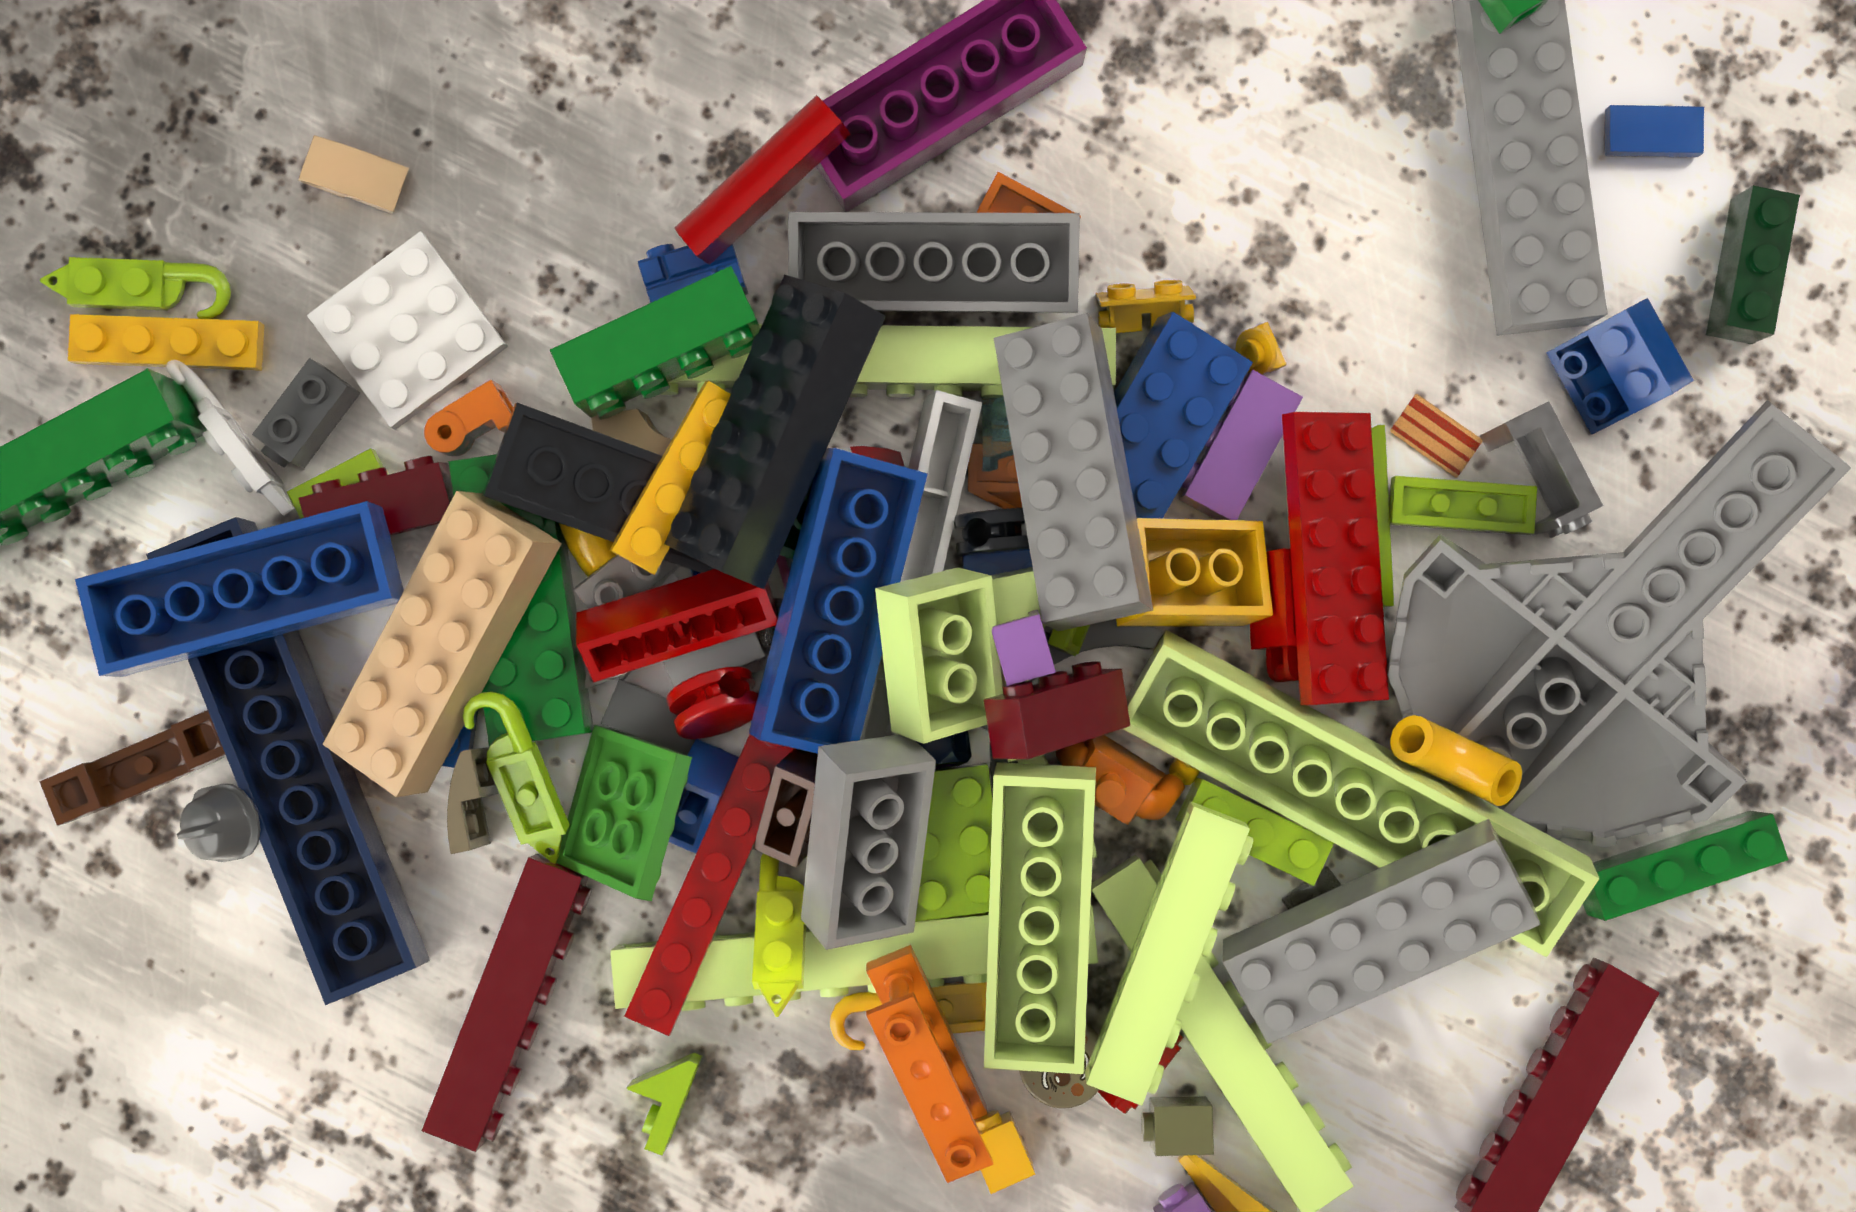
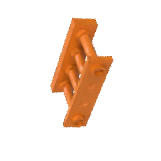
(928, 1063)

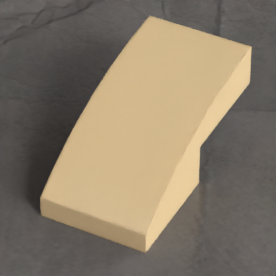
(353, 174)

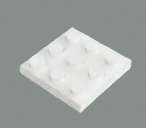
(407, 330)

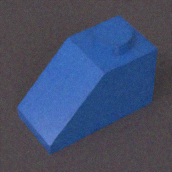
(705, 785)

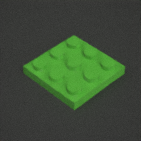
(624, 811)

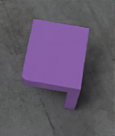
(1023, 649)

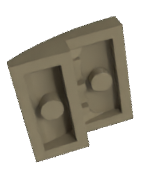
(465, 808)

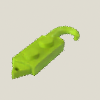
(135, 284)
(522, 778)

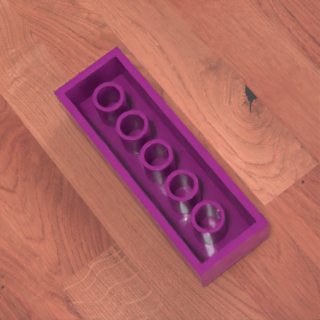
(946, 91)

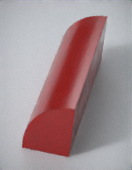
(762, 180)
(670, 622)

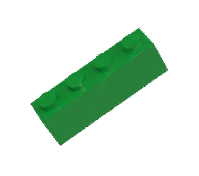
(1684, 864)

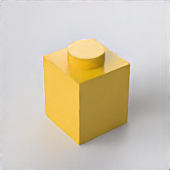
(1007, 1150)

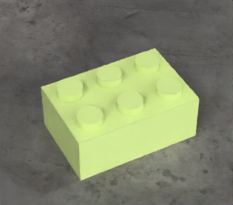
(939, 652)

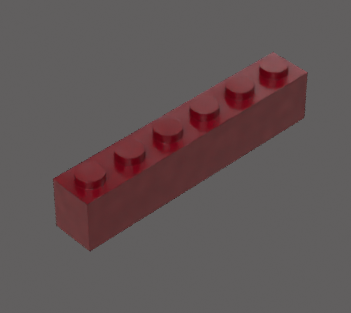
(506, 1004)
(1558, 1093)

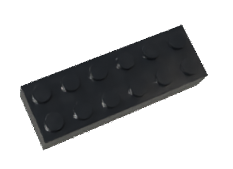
(775, 429)

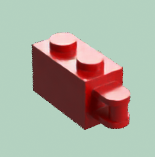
(1278, 632)

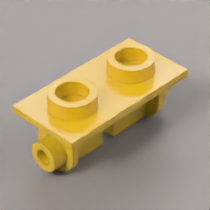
(1127, 304)

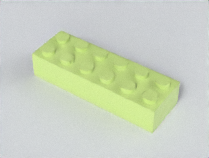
(1039, 917)

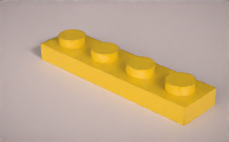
(160, 339)
(651, 518)

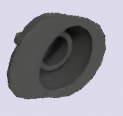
(220, 824)

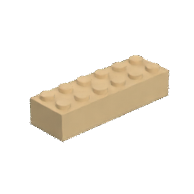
(441, 643)

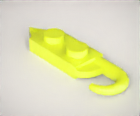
(778, 936)

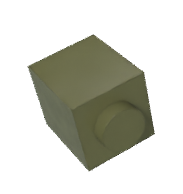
(1179, 1126)

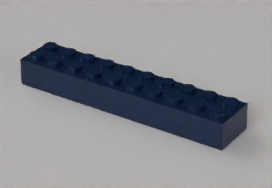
(307, 805)

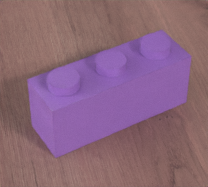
(1239, 448)

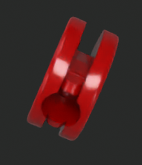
(713, 702)

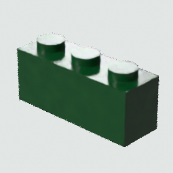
(1752, 265)

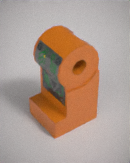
(468, 418)

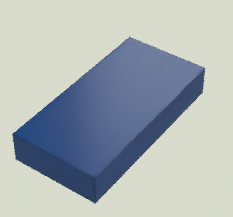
(1654, 131)

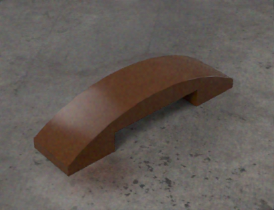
(133, 769)

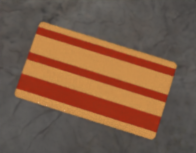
(1436, 435)

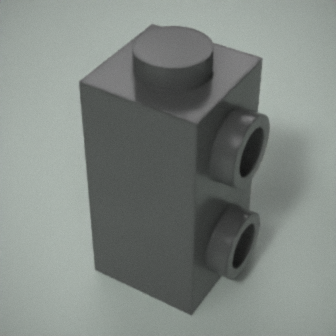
(305, 415)

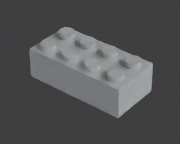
(867, 839)

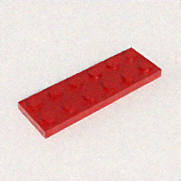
(1335, 557)

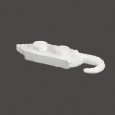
(228, 437)

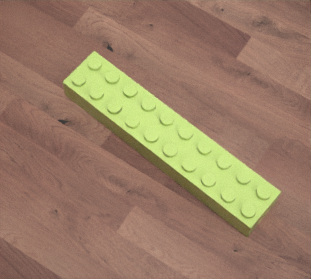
(1335, 777)

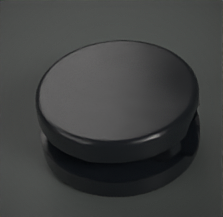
(991, 532)

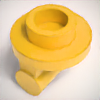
(1261, 348)

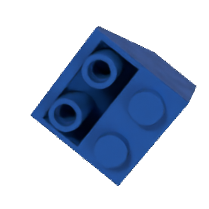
(1620, 366)

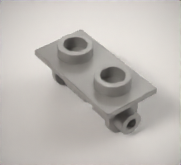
(618, 580)

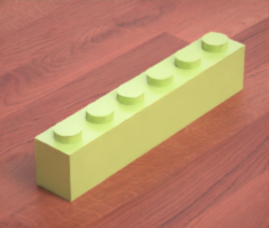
(1167, 953)

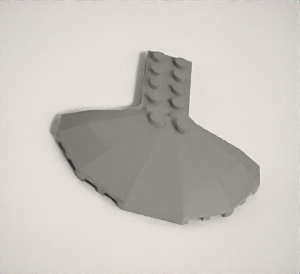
(1598, 658)

